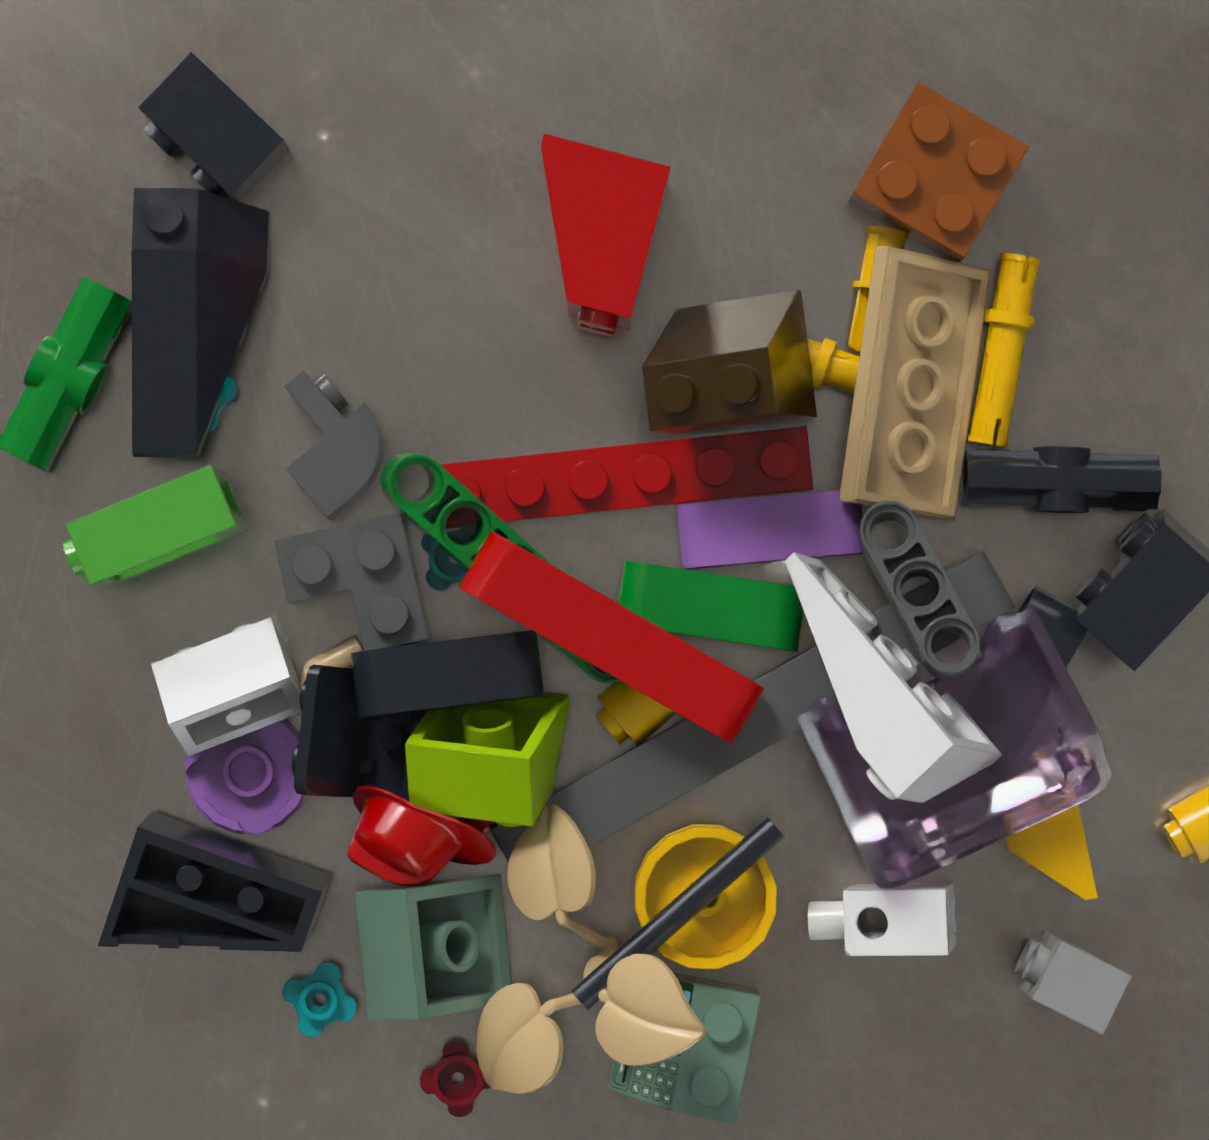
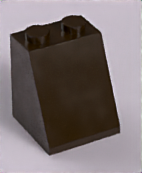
(731, 366)

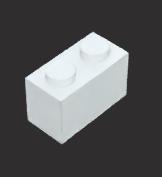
(228, 686)

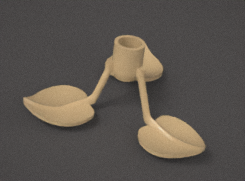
(644, 1006)

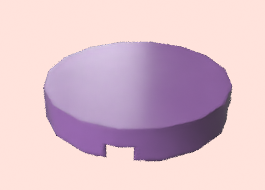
(247, 780)

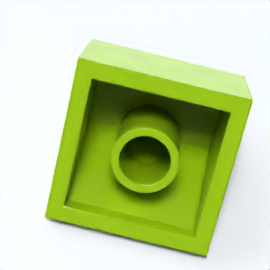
(488, 759)

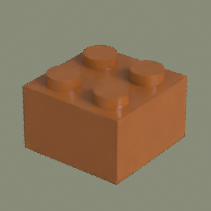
(938, 174)

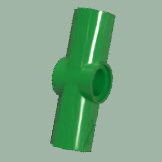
(65, 374)

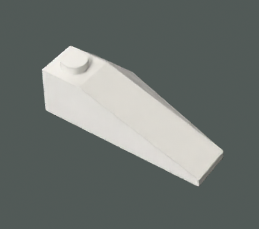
(897, 723)

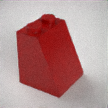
(603, 227)

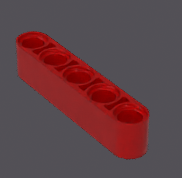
(611, 637)

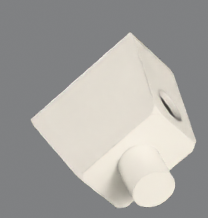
(917, 913)

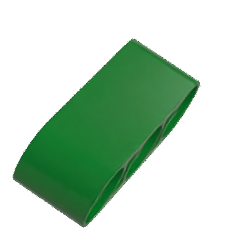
(713, 605)

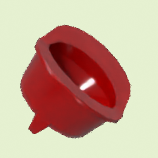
(409, 842)

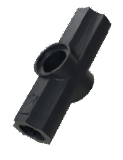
(1061, 479)

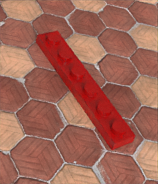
(636, 475)

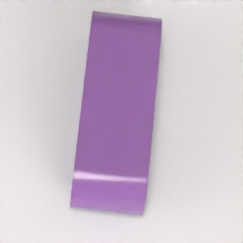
(767, 529)

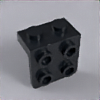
(340, 749)

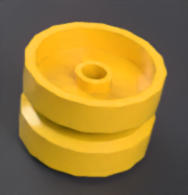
(718, 932)

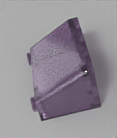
(1030, 715)

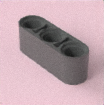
(911, 560)

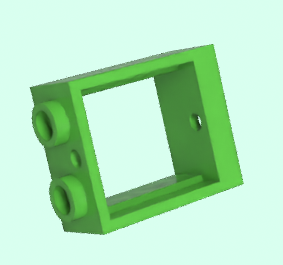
(154, 528)

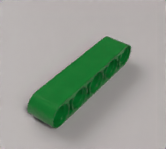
(430, 516)

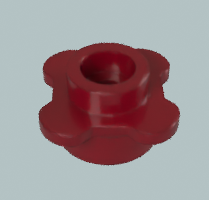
(439, 1079)

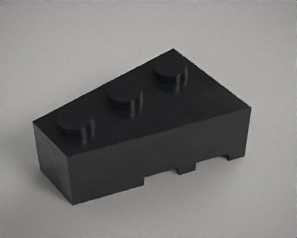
(210, 892)

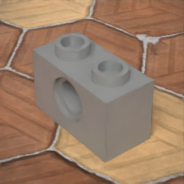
(1071, 981)

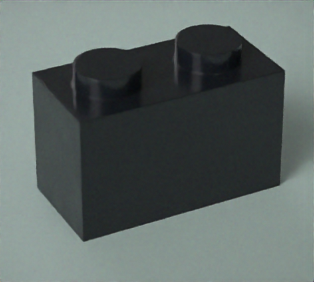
(212, 128)

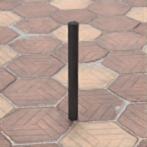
(684, 907)

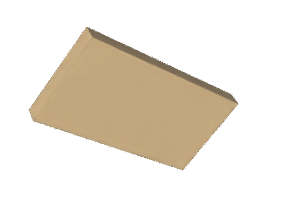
(915, 382)

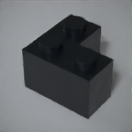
(1149, 592)

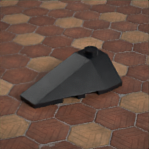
(192, 293)

